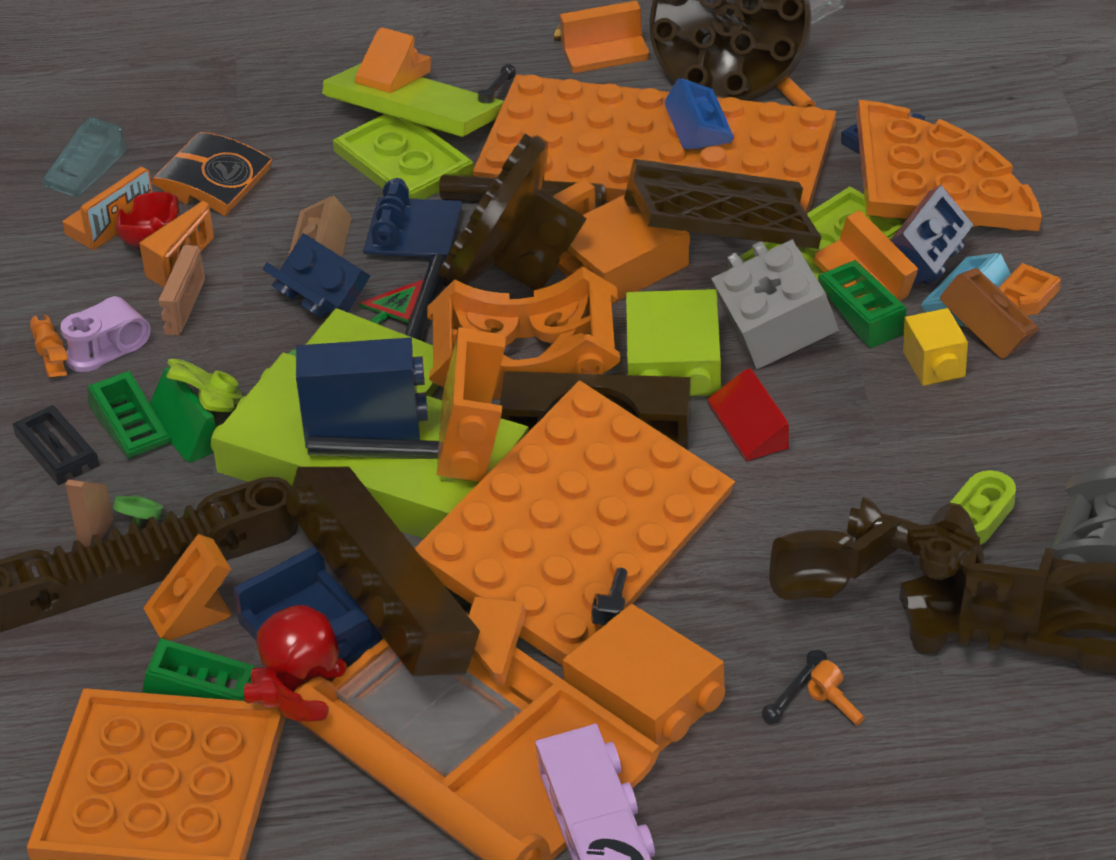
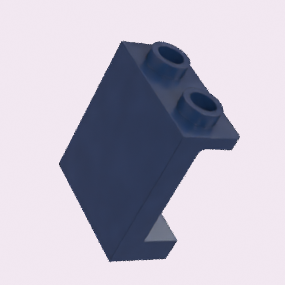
(306, 582)

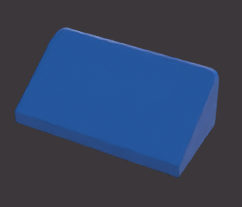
(697, 115)

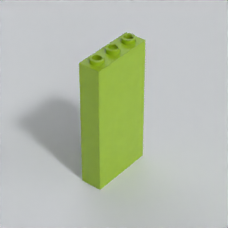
(268, 441)

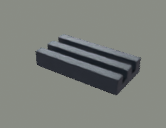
(68, 464)

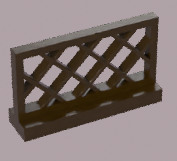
(720, 203)

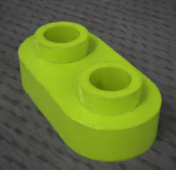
(988, 500)

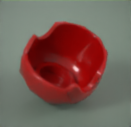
(148, 215)
(297, 641)

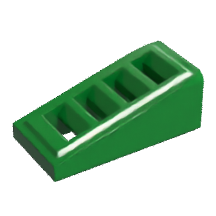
(871, 326)
(119, 389)
(175, 661)

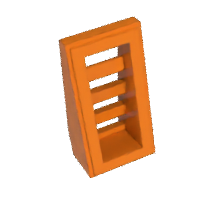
(163, 247)

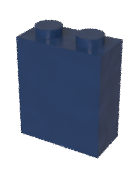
(361, 389)

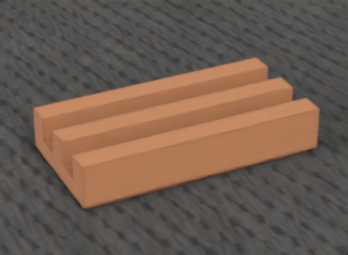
(182, 289)

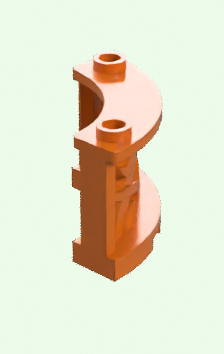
(554, 315)

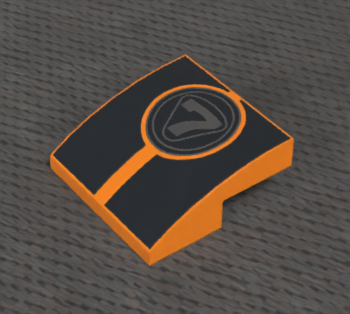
(213, 171)

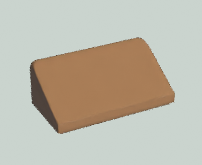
(325, 223)

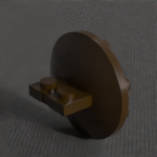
(731, 44)
(515, 224)

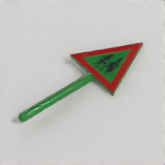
(395, 303)

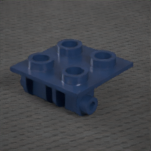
(411, 225)

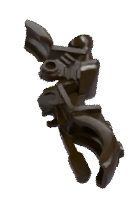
(958, 591)

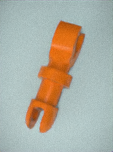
(49, 346)

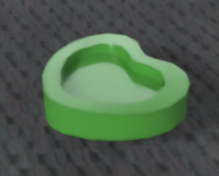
(138, 507)

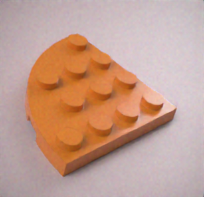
(911, 156)

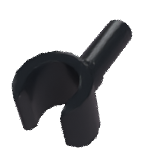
(608, 606)

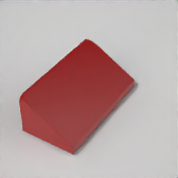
(750, 416)

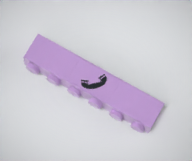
(589, 799)

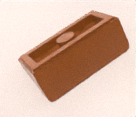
(988, 312)

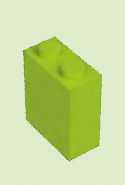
(675, 337)

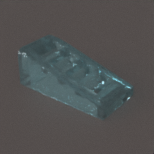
(93, 135)

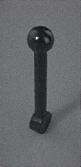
(487, 95)
(772, 712)

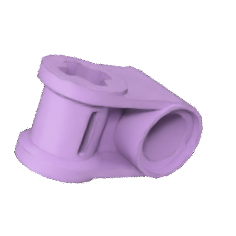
(105, 331)

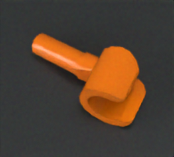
(824, 685)

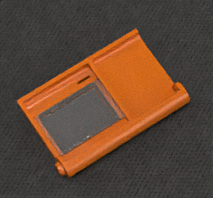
(467, 746)

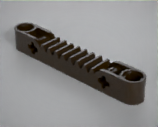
(252, 517)

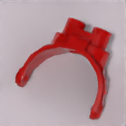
(278, 689)

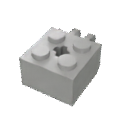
(774, 302)

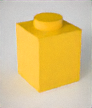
(935, 346)

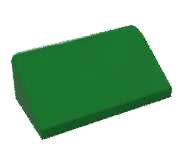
(183, 418)

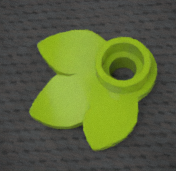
(216, 390)

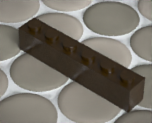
(382, 571)

